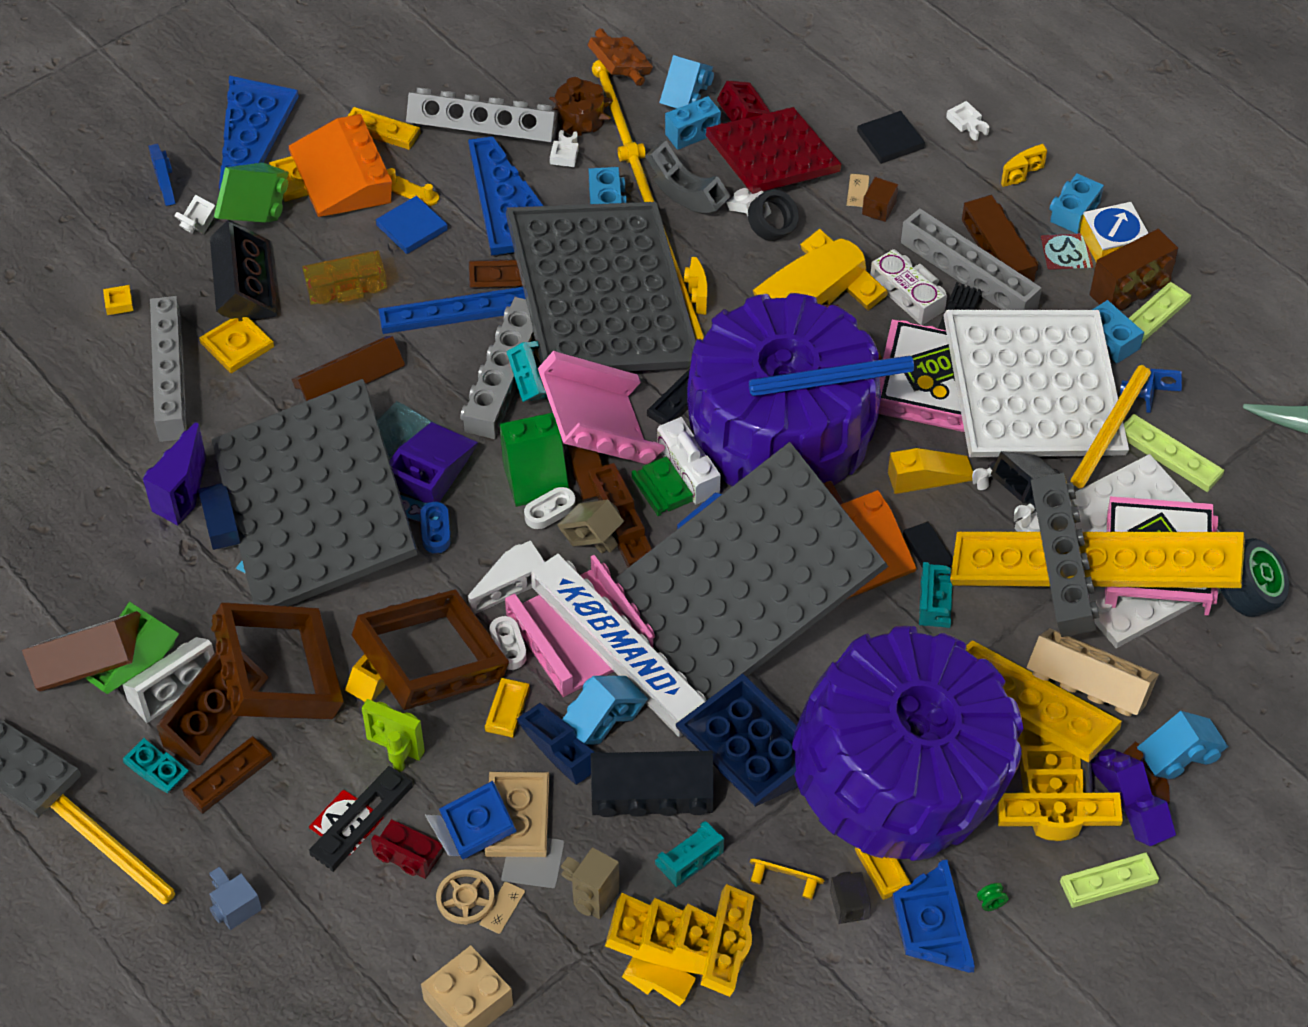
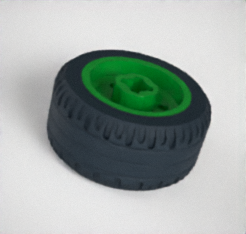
(1263, 581)

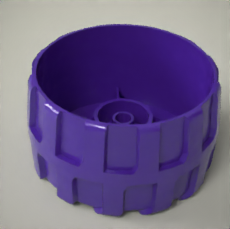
(775, 338)
(906, 744)

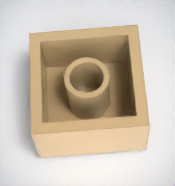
(467, 992)

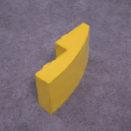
(1026, 161)
(697, 285)
(665, 980)

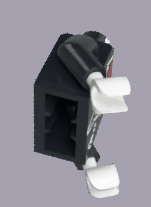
(1015, 474)

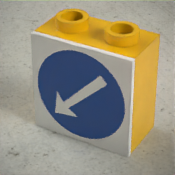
(1111, 228)

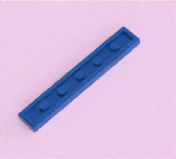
(447, 310)

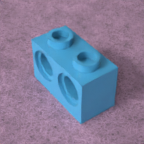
(689, 122)
(606, 186)
(1076, 197)
(1120, 332)

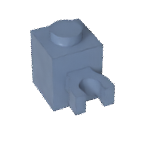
(233, 899)

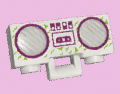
(910, 286)
(689, 459)

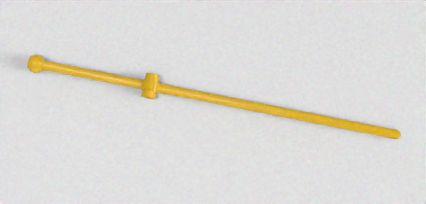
(632, 153)

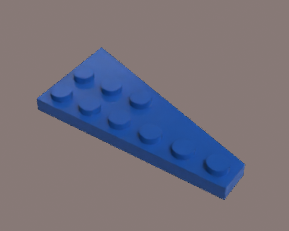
(253, 120)
(498, 188)

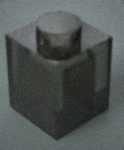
(850, 897)

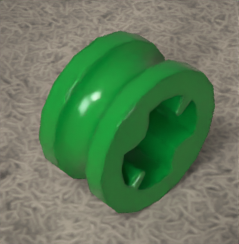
(992, 897)

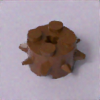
(580, 106)

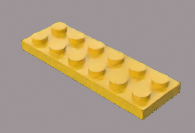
(1052, 710)

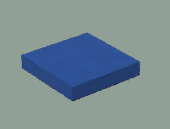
(411, 224)
(477, 820)

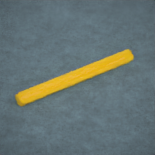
(1110, 426)
(113, 849)

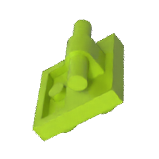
(393, 730)

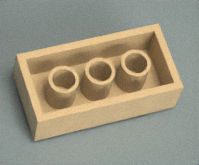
(1092, 672)

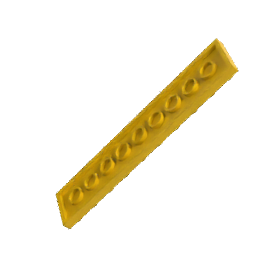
(1113, 559)

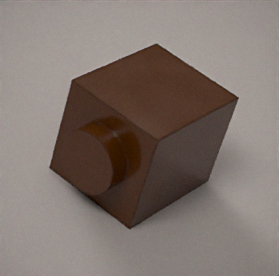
(880, 199)

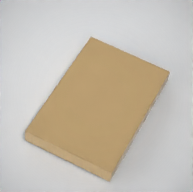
(527, 804)

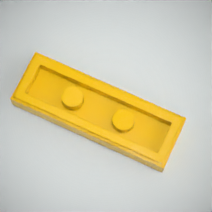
(388, 129)

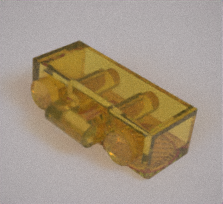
(345, 278)

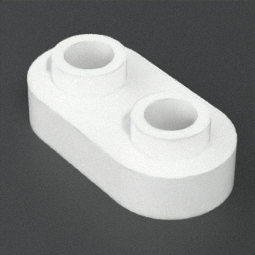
(548, 508)
(509, 644)

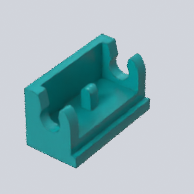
(526, 371)
(935, 596)
(691, 854)

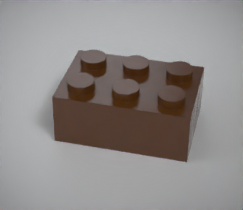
(1134, 270)

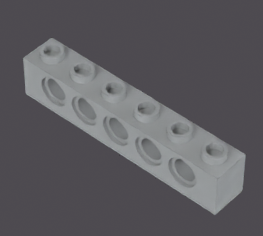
(419, 113)
(969, 263)
(167, 368)
(496, 381)

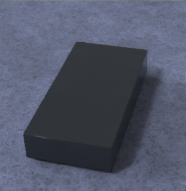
(927, 545)

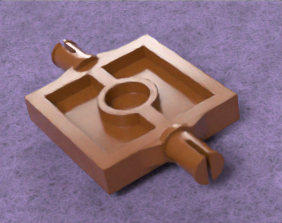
(620, 56)

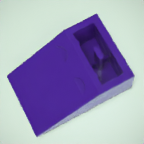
(431, 462)
(177, 477)

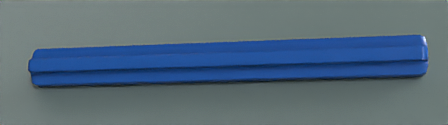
(831, 375)

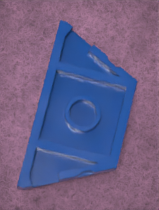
(933, 921)

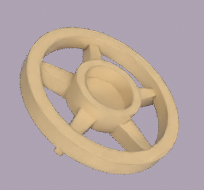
(465, 897)

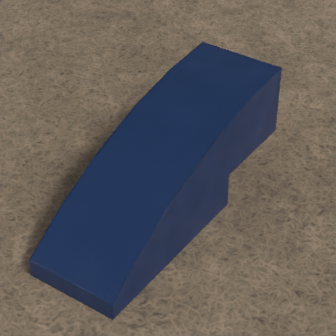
(219, 516)
(557, 742)

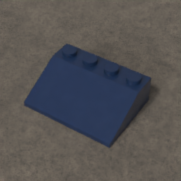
(747, 739)

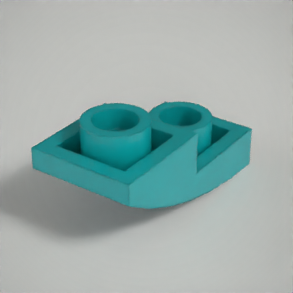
(154, 766)

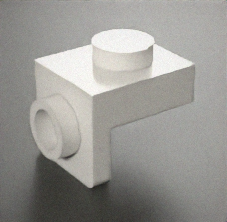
(741, 201)
(197, 216)

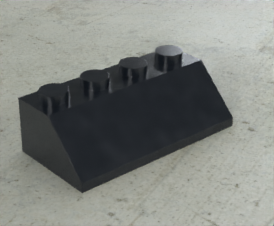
(242, 273)
(652, 783)

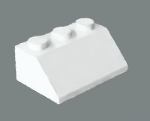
(164, 682)

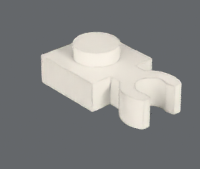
(967, 118)
(565, 150)

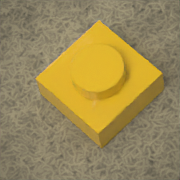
(118, 299)

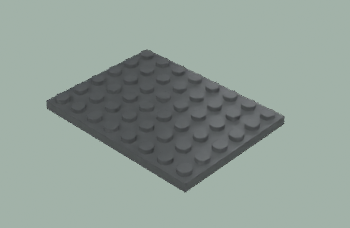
(602, 284)
(313, 497)
(750, 573)

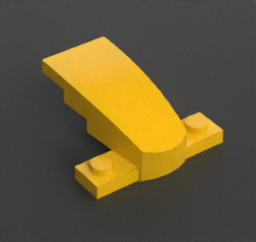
(826, 273)
(1054, 794)
(687, 937)

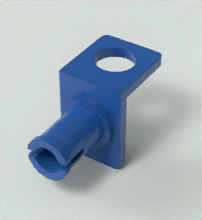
(1155, 383)

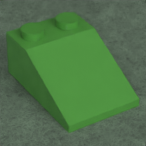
(252, 193)
(151, 645)

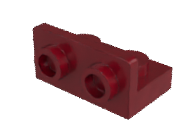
(741, 101)
(407, 849)

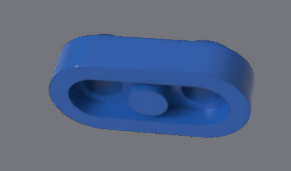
(435, 529)

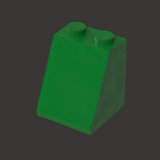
(533, 457)

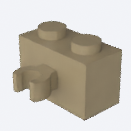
(592, 524)
(593, 882)

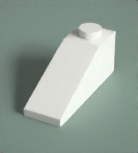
(508, 576)

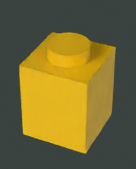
(364, 681)

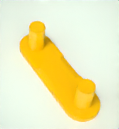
(410, 190)
(811, 880)

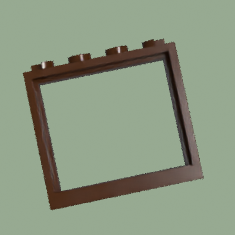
(437, 686)
(244, 702)

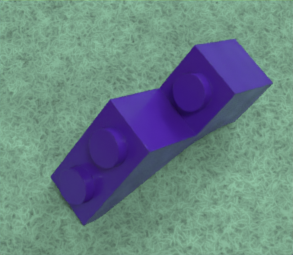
(1146, 813)

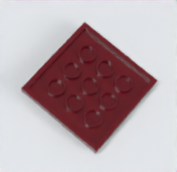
(773, 150)

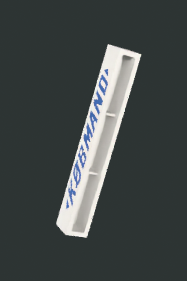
(615, 640)

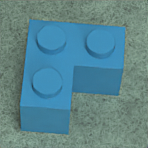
(685, 81)
(601, 705)
(1181, 741)

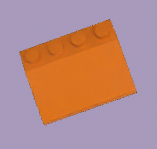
(342, 167)
(880, 528)

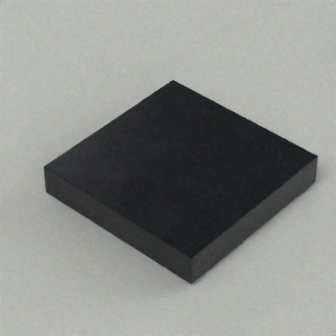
(890, 137)

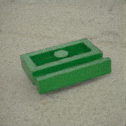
(662, 486)

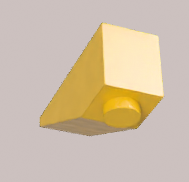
(926, 469)

